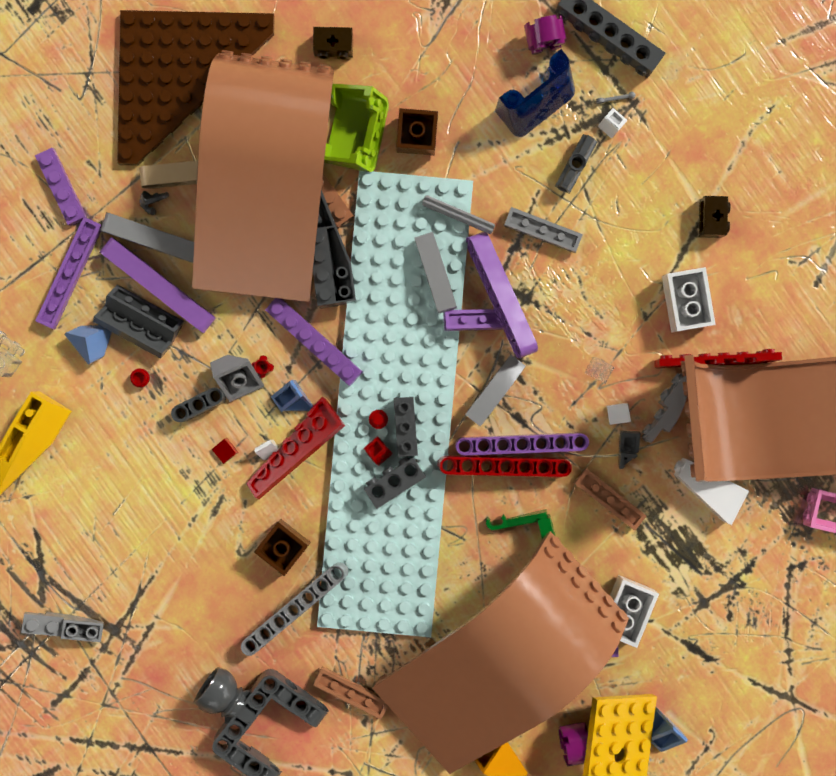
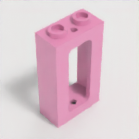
(810, 514)

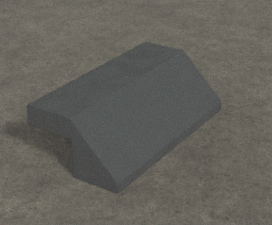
(138, 321)

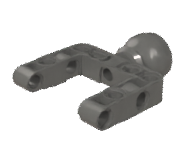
(241, 709)

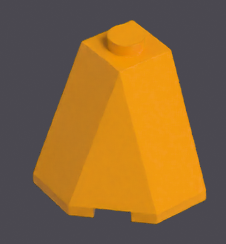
(501, 762)

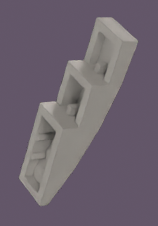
(435, 272)
(495, 390)

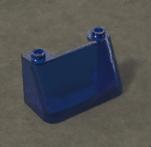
(526, 113)

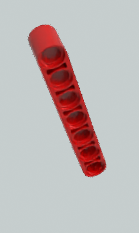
(513, 469)

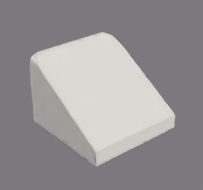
(612, 123)
(618, 413)
(266, 449)

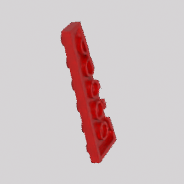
(740, 358)
(307, 438)

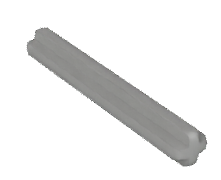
(458, 214)

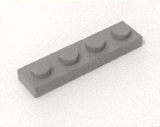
(543, 230)

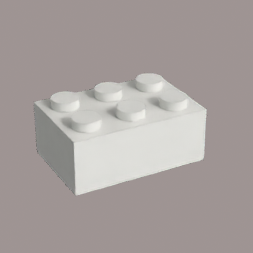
(688, 299)
(637, 603)

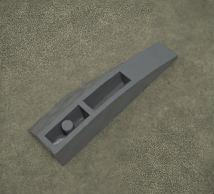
(331, 263)

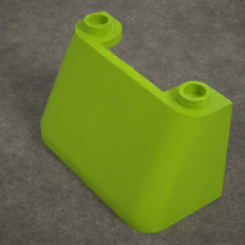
(356, 126)

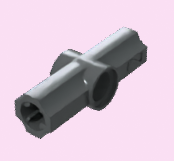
(570, 173)

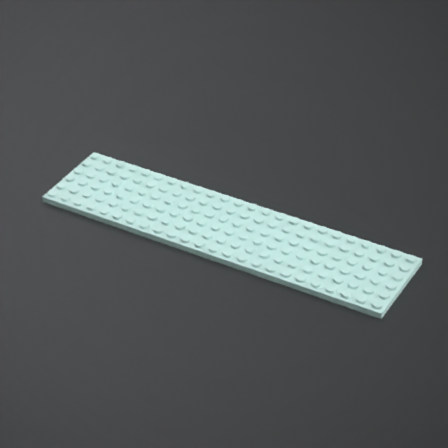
(403, 353)

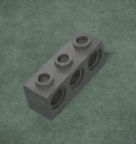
(405, 426)
(390, 491)

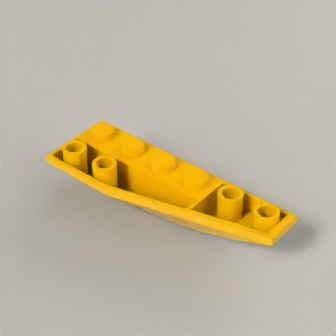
(30, 435)

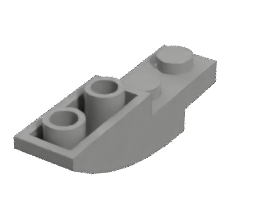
(673, 403)
(63, 625)

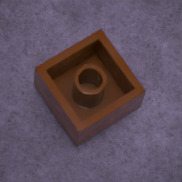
(417, 131)
(282, 547)

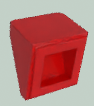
(225, 450)
(378, 451)

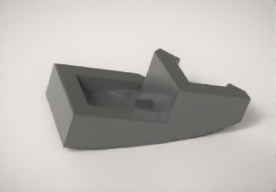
(628, 446)

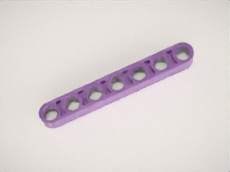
(157, 285)
(501, 295)
(569, 445)

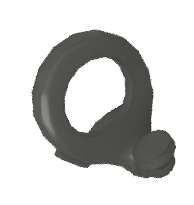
(147, 198)

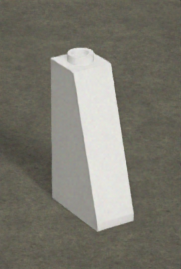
(721, 497)

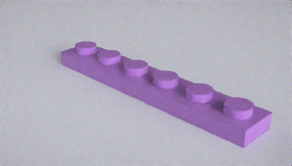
(69, 273)
(314, 341)

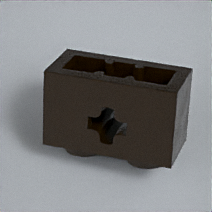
(325, 36)
(708, 225)

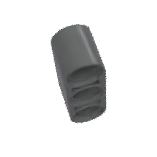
(192, 411)

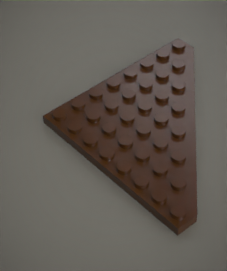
(167, 69)

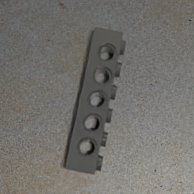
(620, 31)

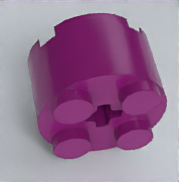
(545, 33)
(573, 742)

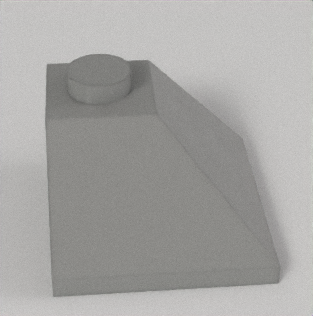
(235, 376)

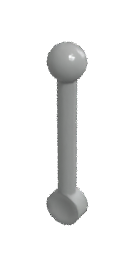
(631, 95)

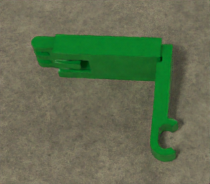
(544, 521)

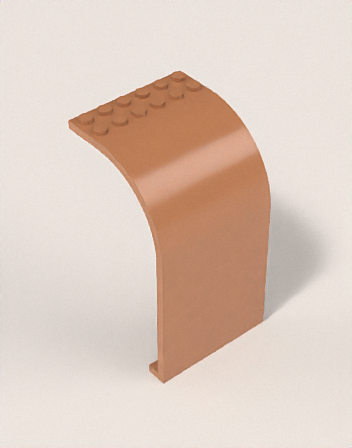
(260, 175)
(761, 419)
(509, 661)

